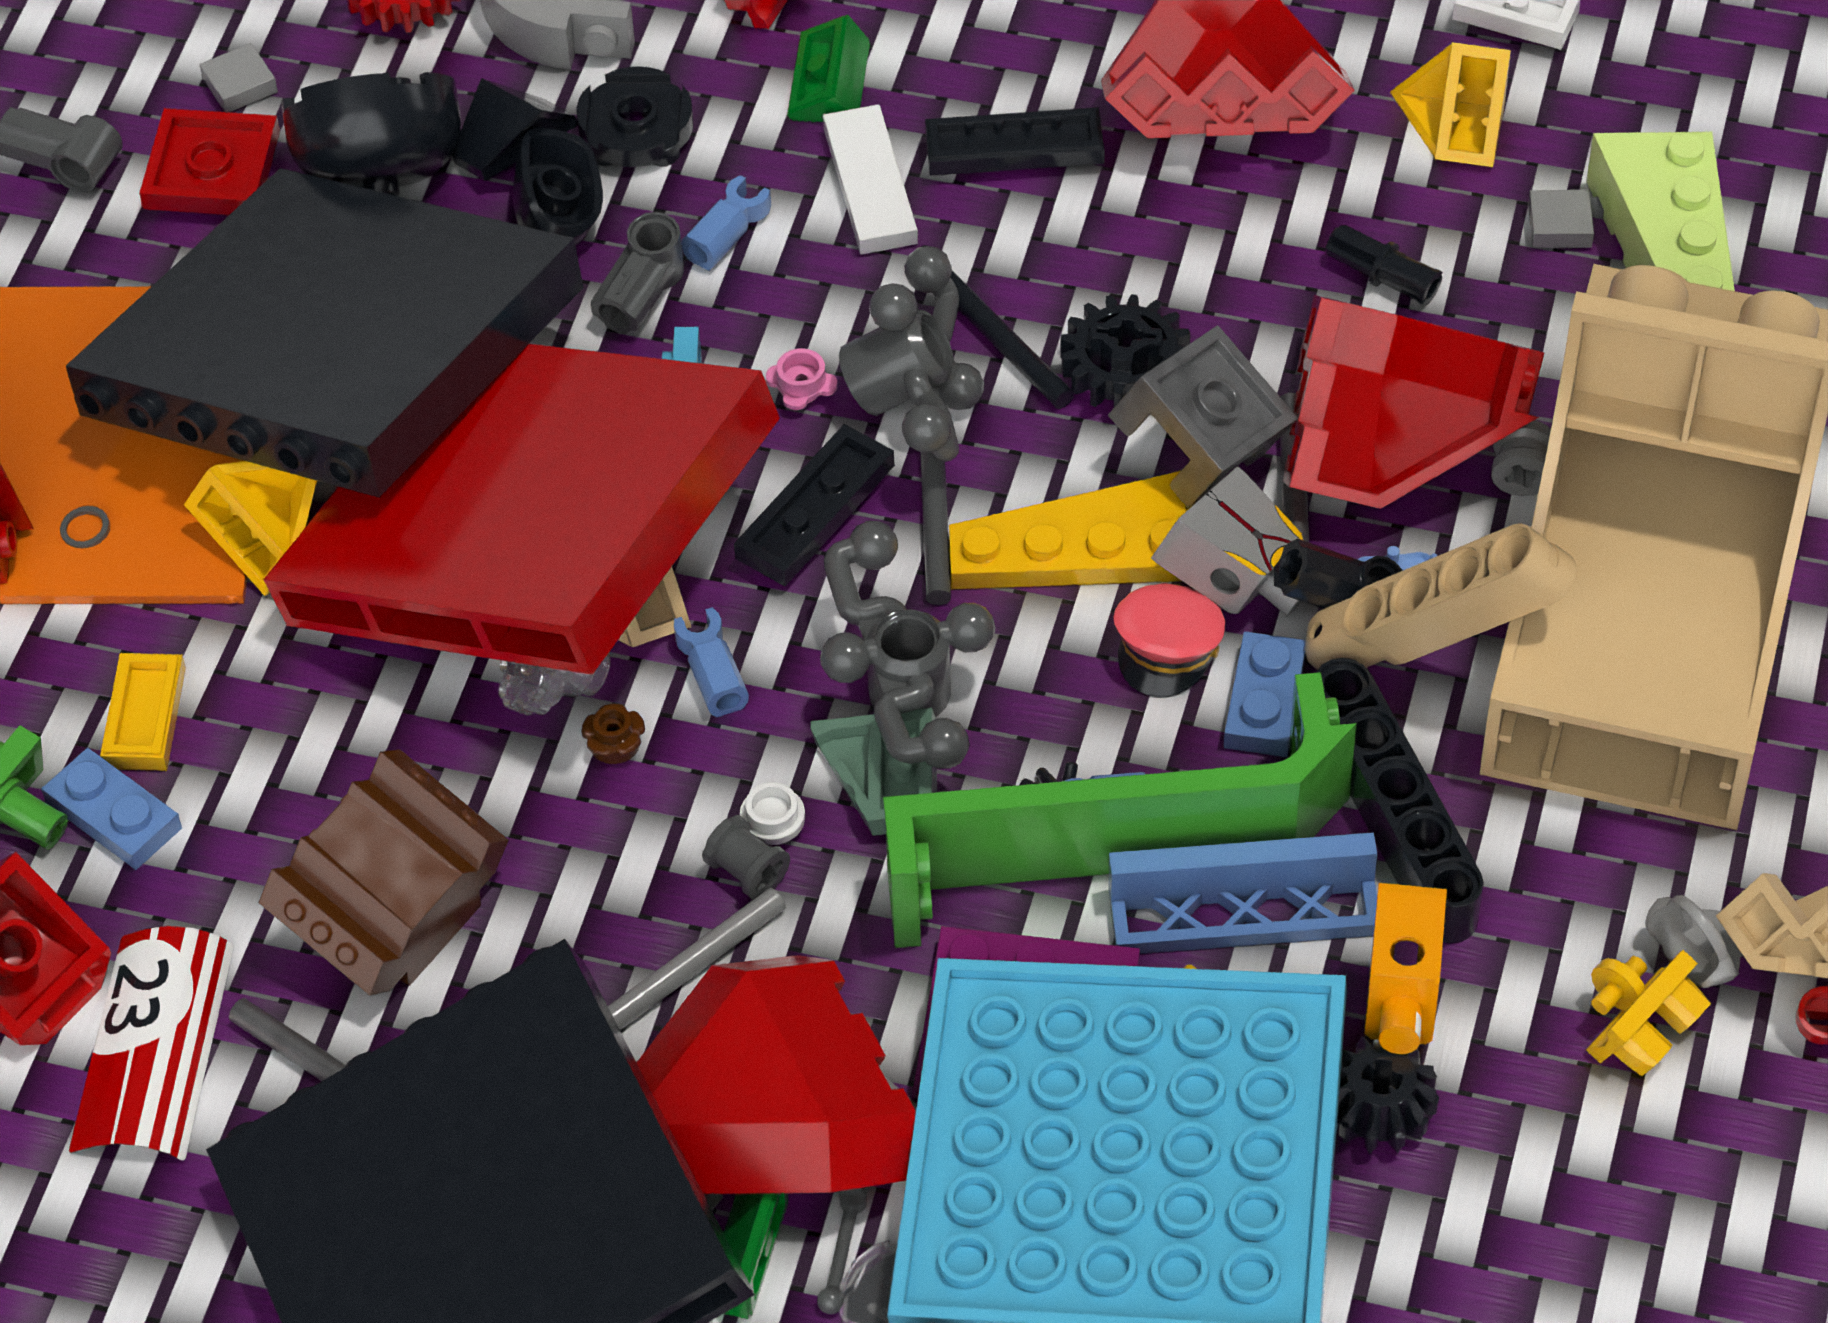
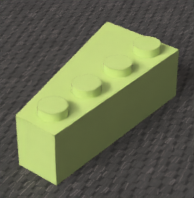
(1663, 202)

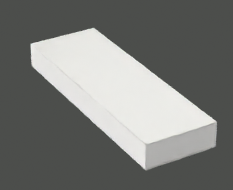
(870, 179)

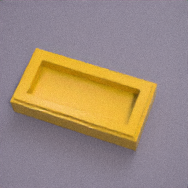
(143, 711)

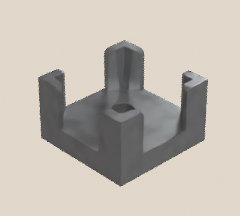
(1210, 407)

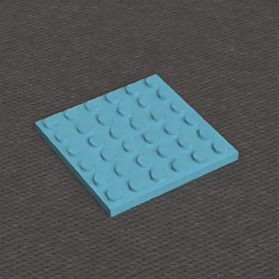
(1121, 1146)

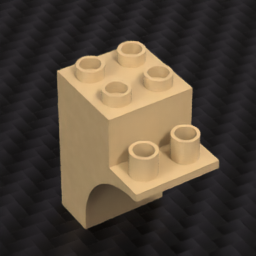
(1684, 501)

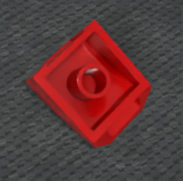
(46, 957)

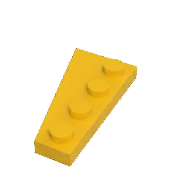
(1069, 540)

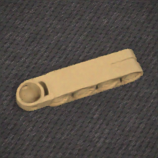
(1443, 600)

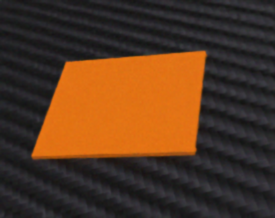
(73, 461)

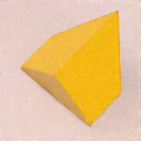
(1458, 102)
(252, 513)

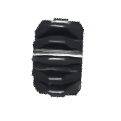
(1384, 1096)

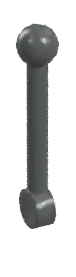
(852, 1203)

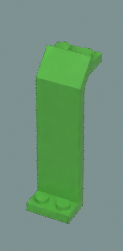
(1075, 824)

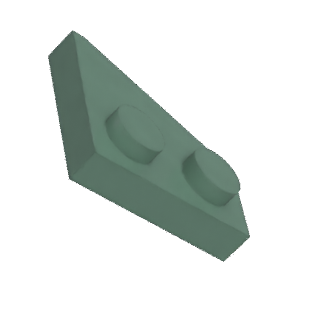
(866, 767)

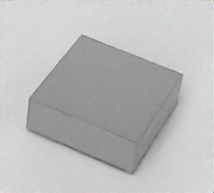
(238, 78)
(1560, 219)

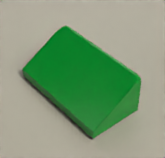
(828, 70)
(752, 1237)

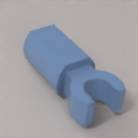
(725, 224)
(712, 665)

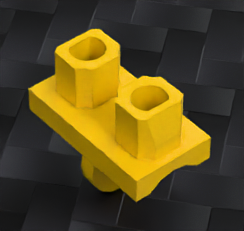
(1666, 992)

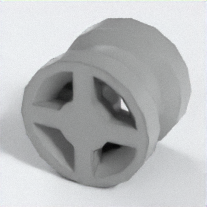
(1521, 459)

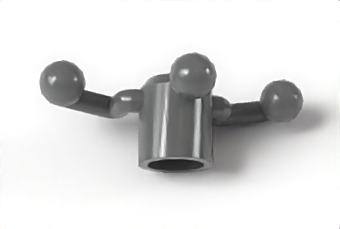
(913, 357)
(900, 649)

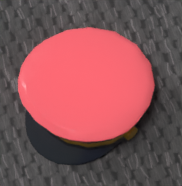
(1167, 637)

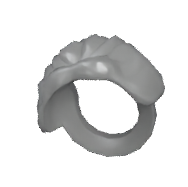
(1684, 926)

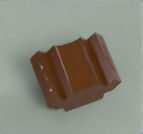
(387, 875)

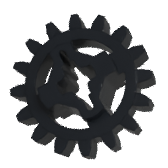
(1118, 346)

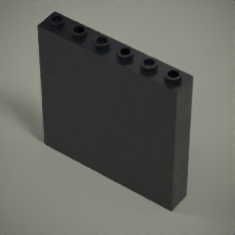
(327, 330)
(482, 1175)

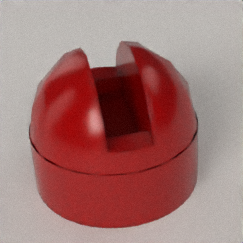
(1813, 1006)

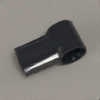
(1325, 576)

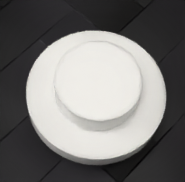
(773, 813)

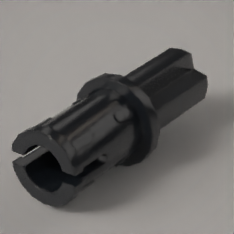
(1384, 264)

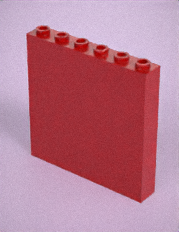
(534, 511)

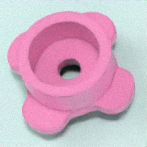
(801, 378)

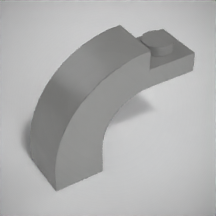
(559, 29)

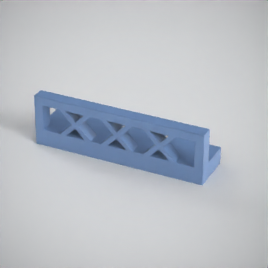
(1238, 874)

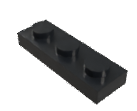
(814, 505)

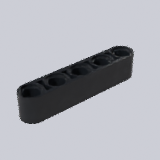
(1418, 816)

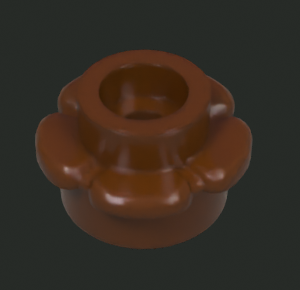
(617, 745)

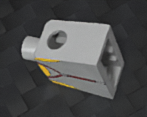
(1230, 545)

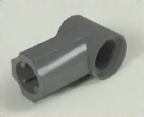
(72, 152)
(641, 273)

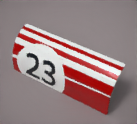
(153, 1040)

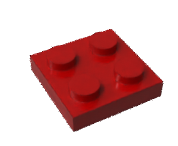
(208, 160)

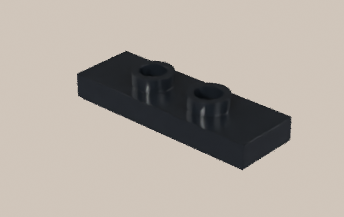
(1014, 141)

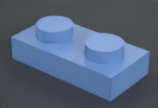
(1264, 694)
(112, 808)

